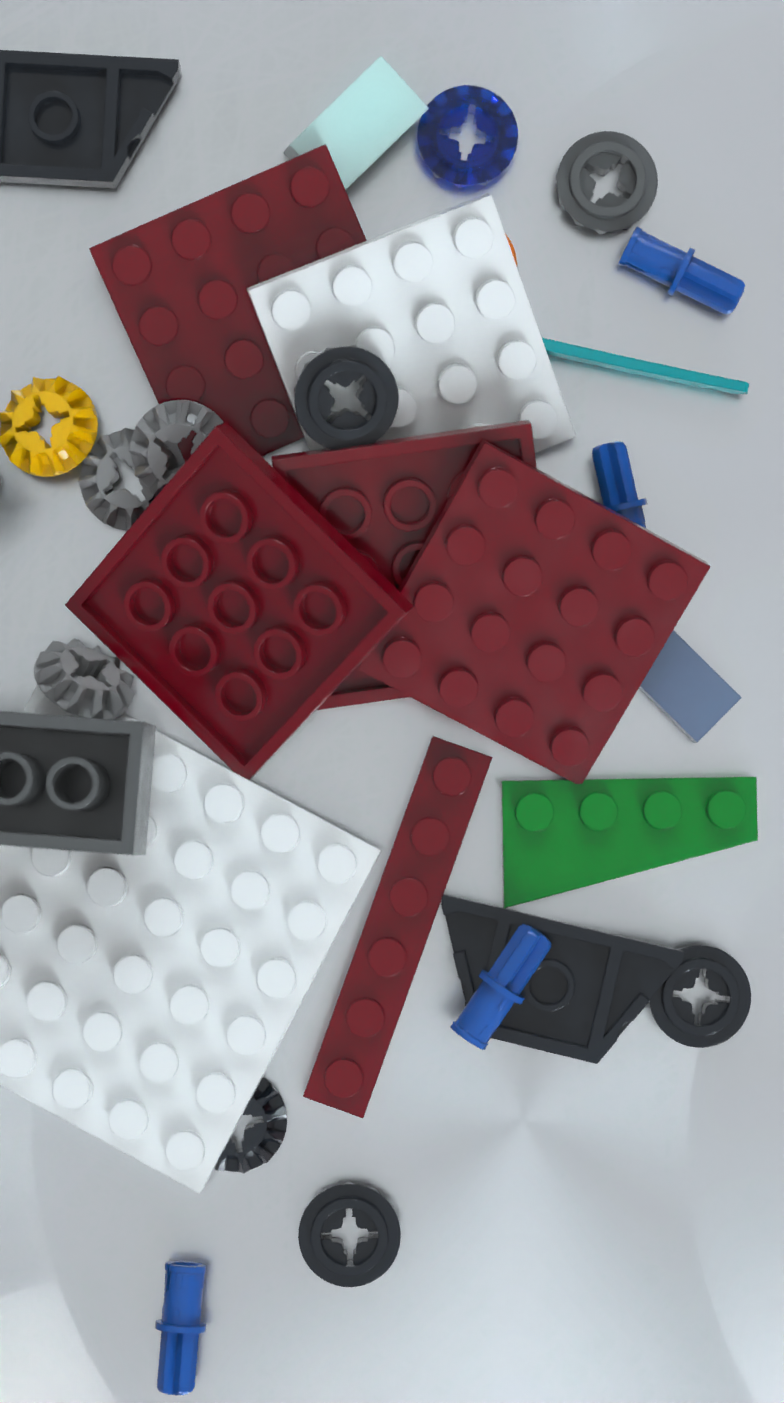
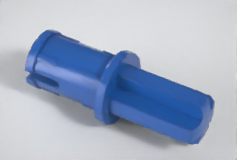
(682, 272)
(617, 481)
(502, 986)
(180, 1326)

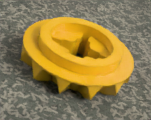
(70, 438)

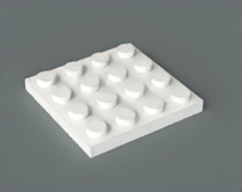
(439, 311)

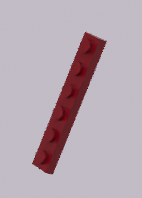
(397, 927)

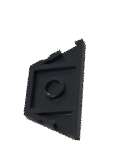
(77, 114)
(580, 991)

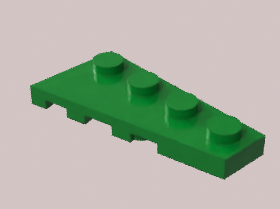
(605, 829)

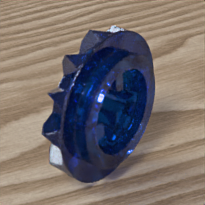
(448, 114)

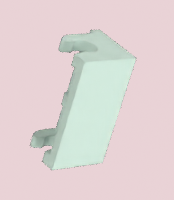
(362, 121)

